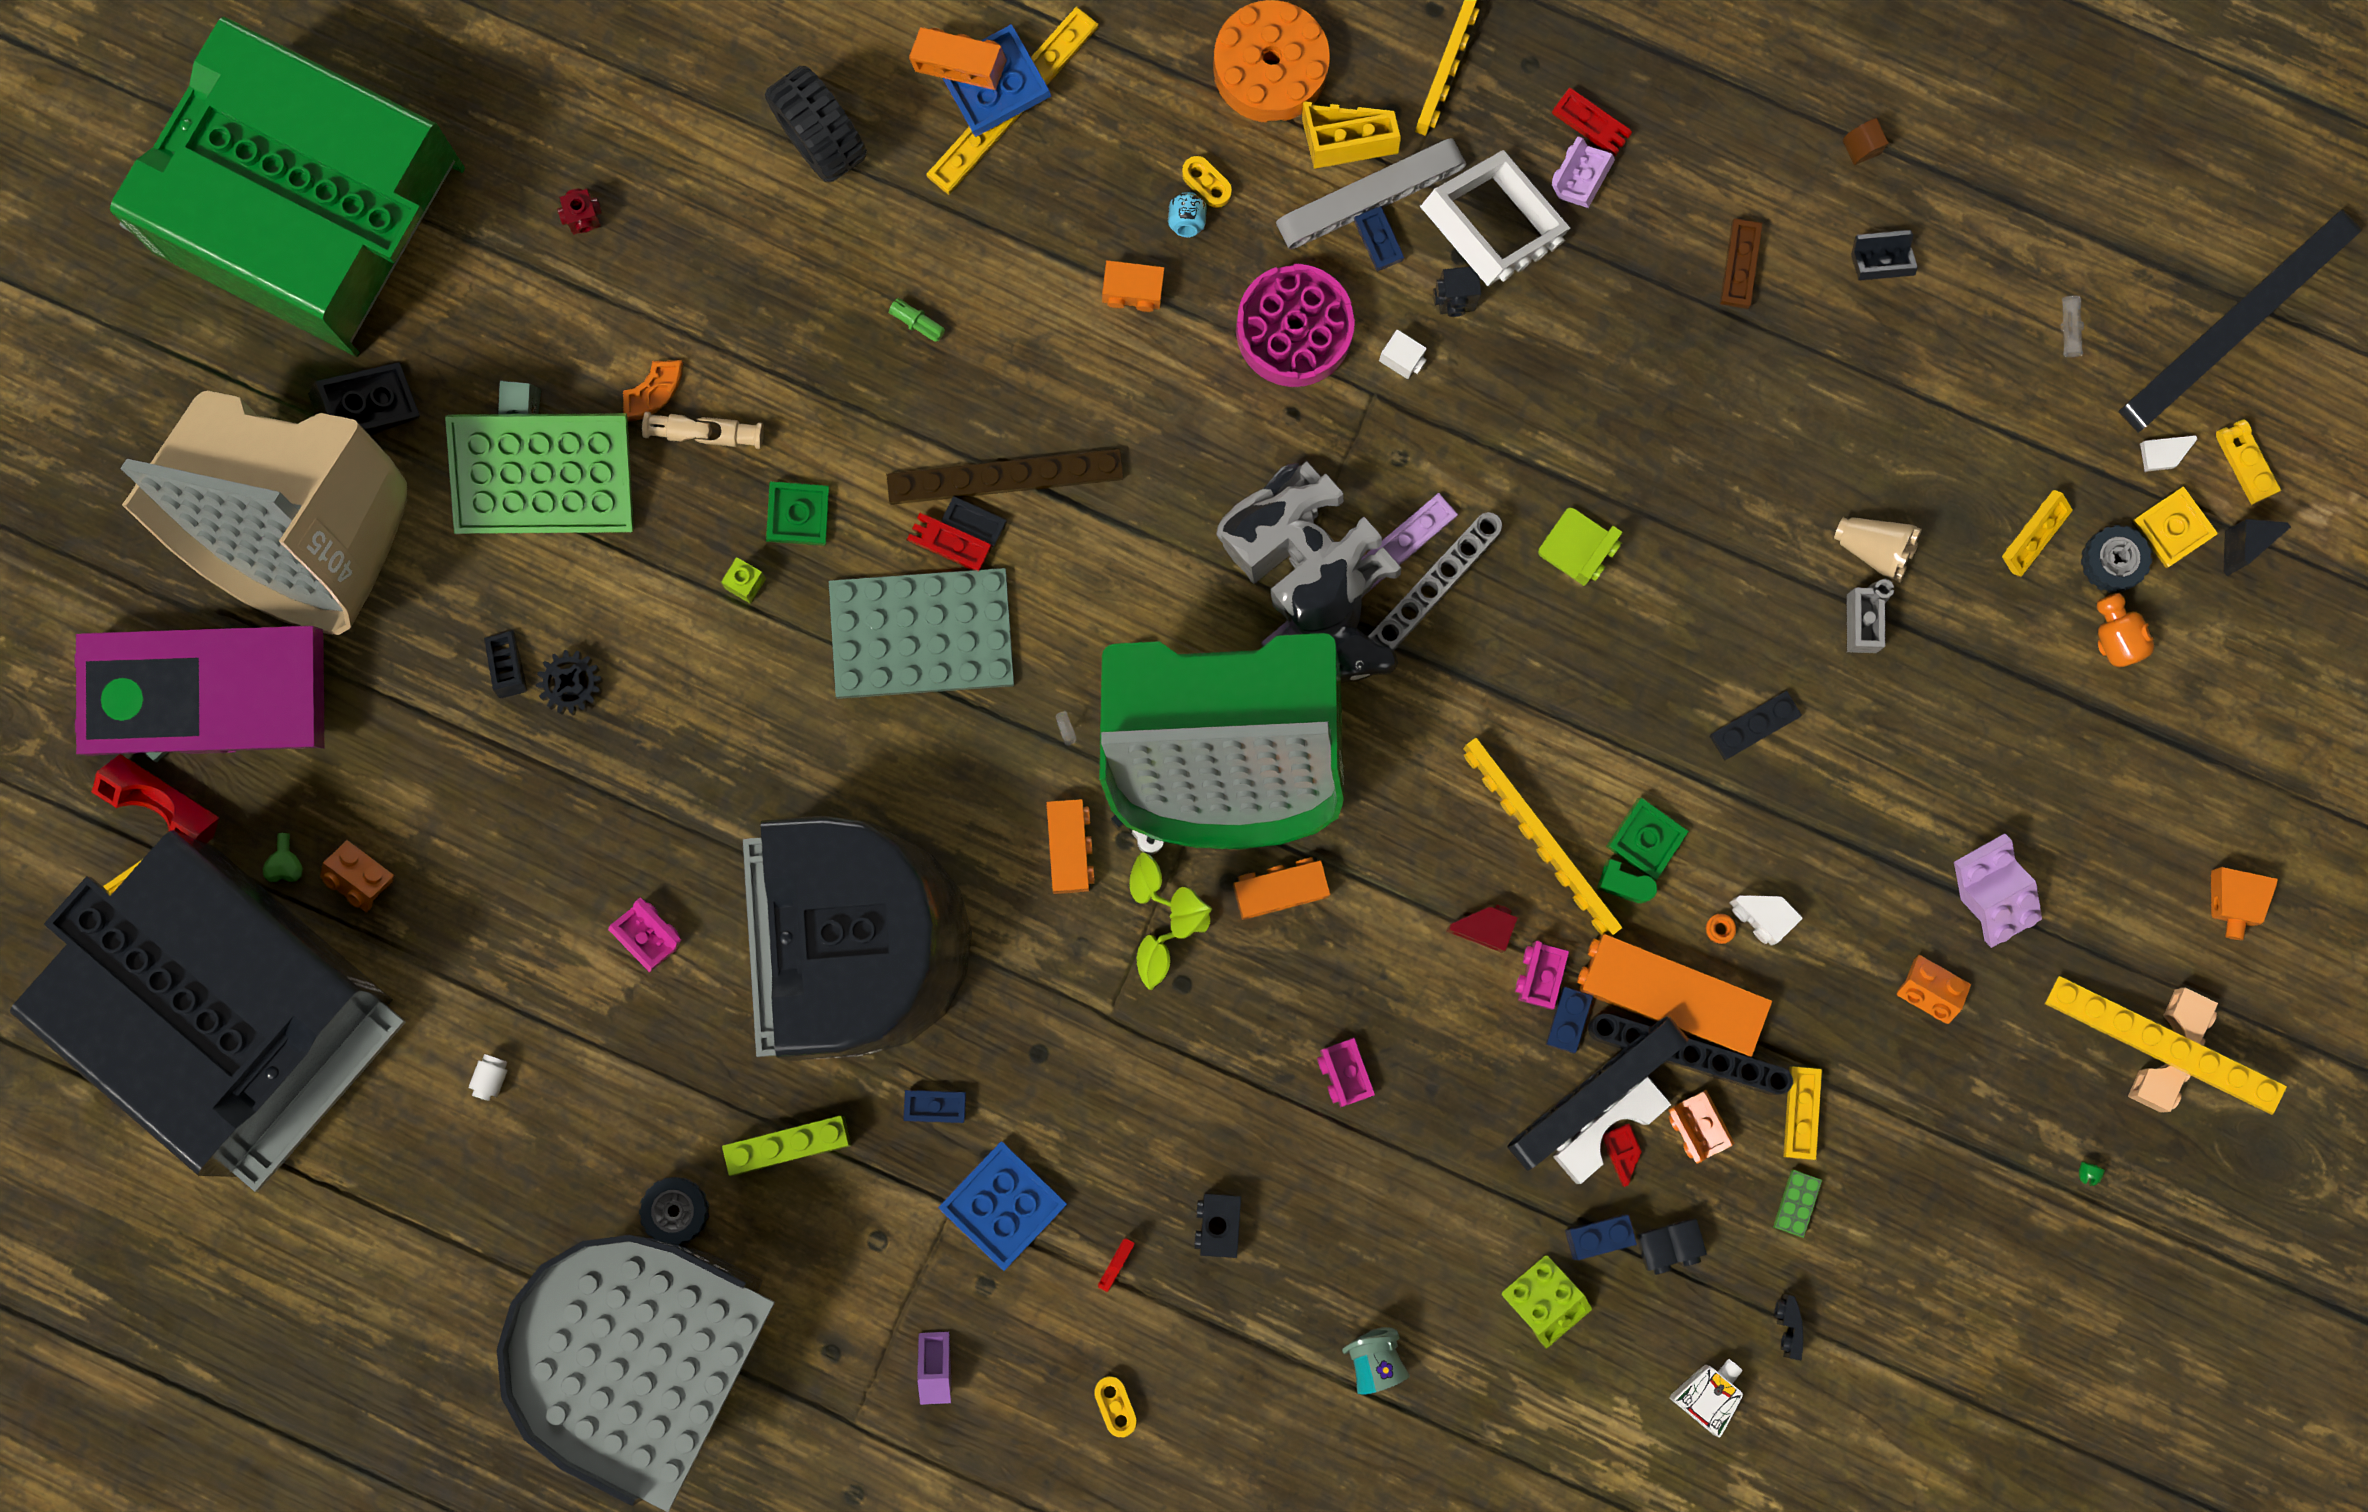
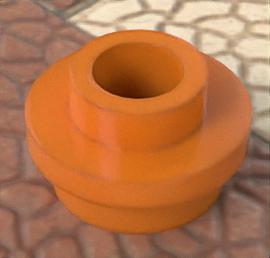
(1730, 928)

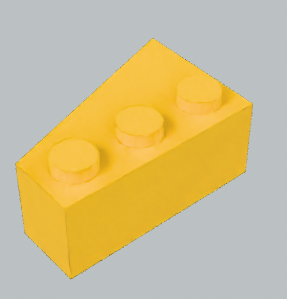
(1348, 134)

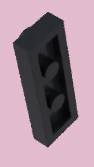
(1755, 725)

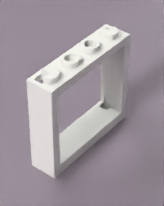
(1467, 239)

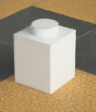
(1403, 355)

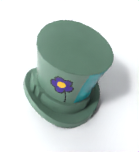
(1376, 1360)

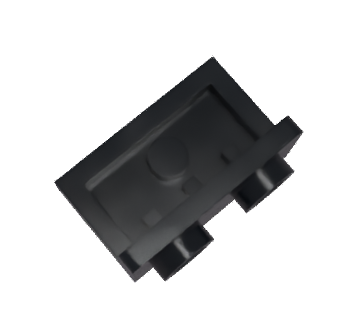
(1884, 255)

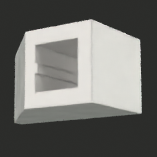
(1768, 915)

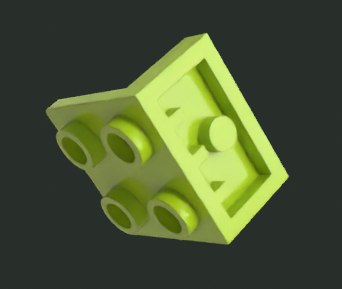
(1547, 1301)

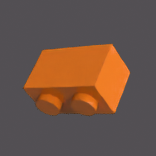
(1132, 285)

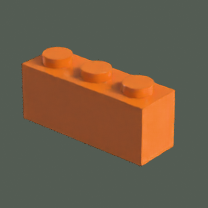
(958, 58)
(1069, 846)
(1281, 888)

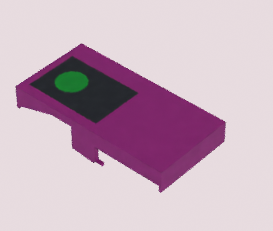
(199, 690)

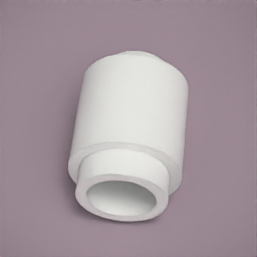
(488, 1077)

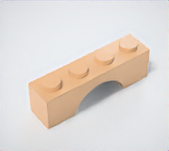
(2190, 1017)

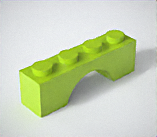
(786, 1145)

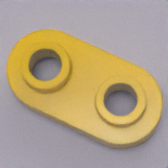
(1207, 182)
(1115, 1406)

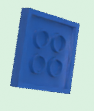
(1016, 91)
(1002, 1206)

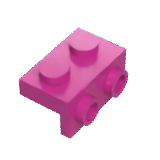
(645, 934)
(1542, 975)
(1345, 1072)

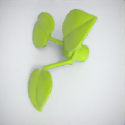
(1187, 916)

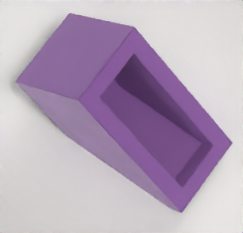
(934, 1368)

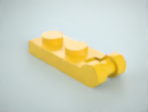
(2247, 462)

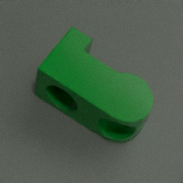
(1625, 885)

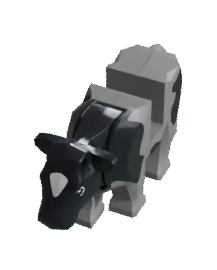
(1327, 576)

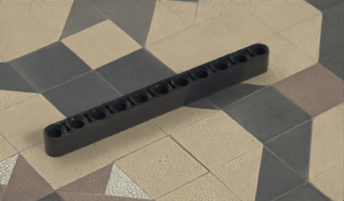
(2240, 321)

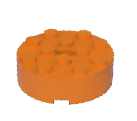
(1273, 33)

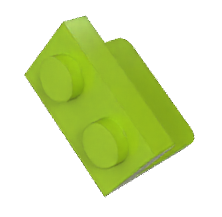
(1579, 546)

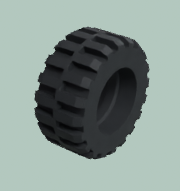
(816, 123)

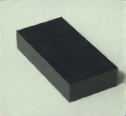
(974, 521)

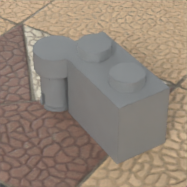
(1867, 617)

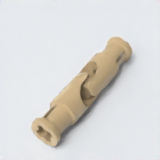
(682, 428)

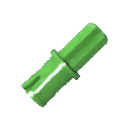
(916, 320)

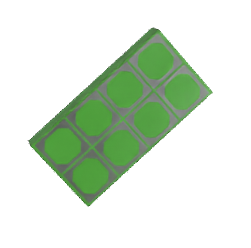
(1797, 1203)

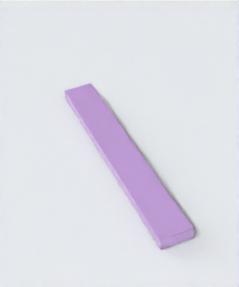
(1403, 540)

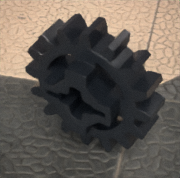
(562, 691)

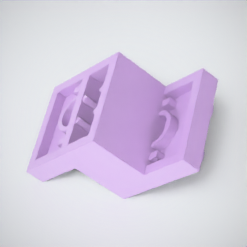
(1998, 890)

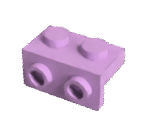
(1581, 173)

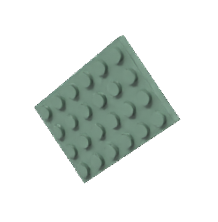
(921, 633)

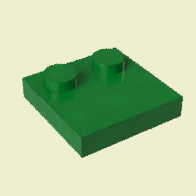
(797, 513)
(1647, 838)

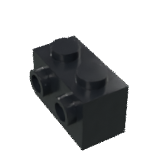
(1457, 291)

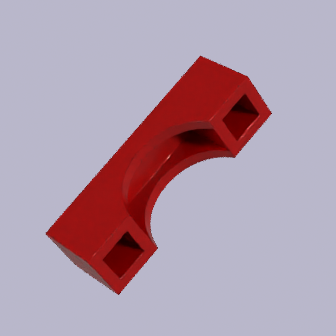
(127, 784)

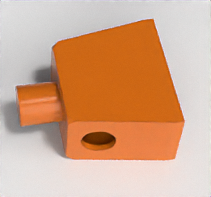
(2240, 899)

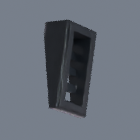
(511, 682)

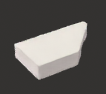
(2165, 453)

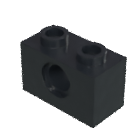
(1227, 1242)

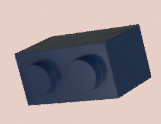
(1600, 1237)

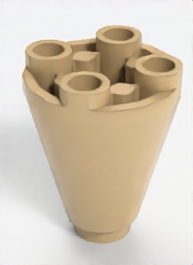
(1880, 544)

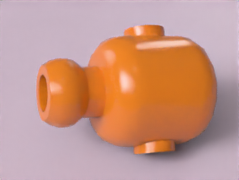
(2123, 635)

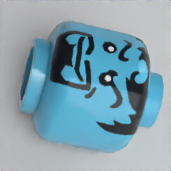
(1187, 214)

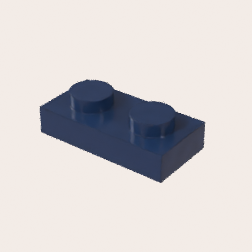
(1378, 238)
(1569, 1020)
(934, 1106)

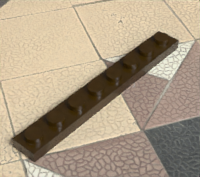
(1004, 476)

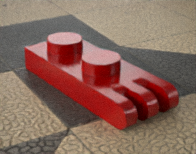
(1591, 121)
(950, 543)

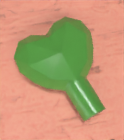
(282, 862)

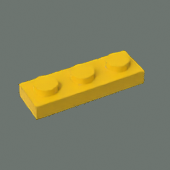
(2037, 533)
(1802, 1113)

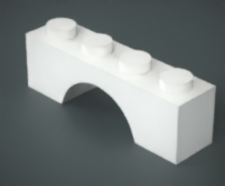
(1582, 1155)

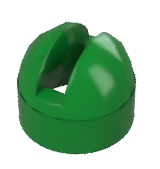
(2090, 1172)

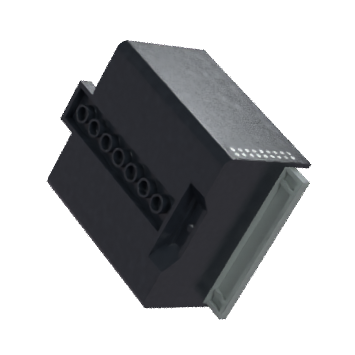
(205, 1010)

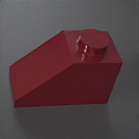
(1487, 927)

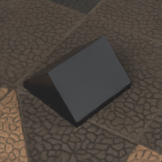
(2248, 541)

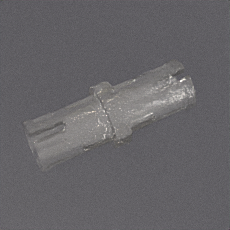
(2072, 326)

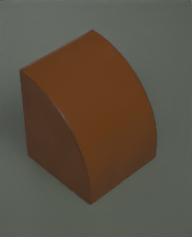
(1865, 141)

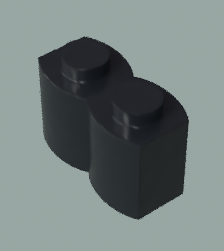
(1671, 1245)

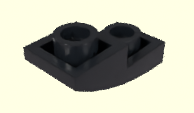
(1789, 1315)

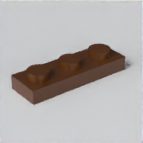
(1741, 263)

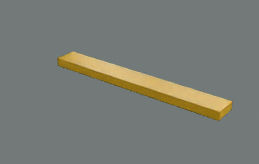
(1049, 61)

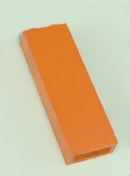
(1663, 988)

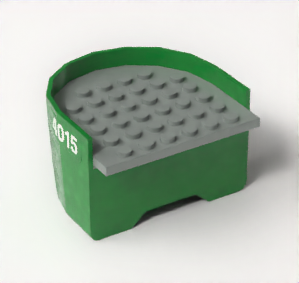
(1223, 741)

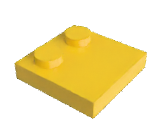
(2175, 527)

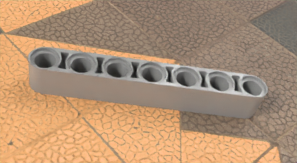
(1371, 192)
(1438, 581)

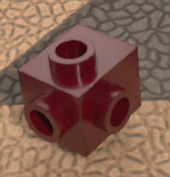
(579, 211)

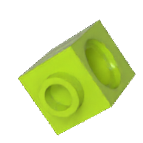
(743, 580)

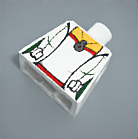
(1710, 1396)

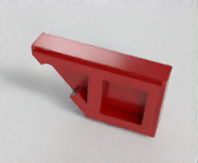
(1623, 1151)
(1116, 1264)

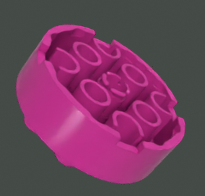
(1301, 354)

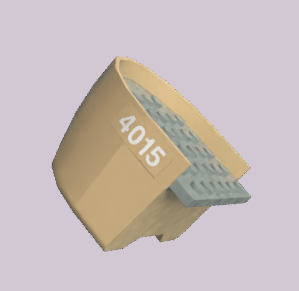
(273, 508)

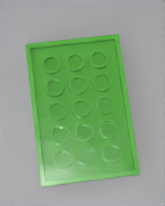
(540, 473)

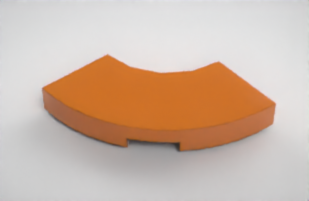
(654, 391)

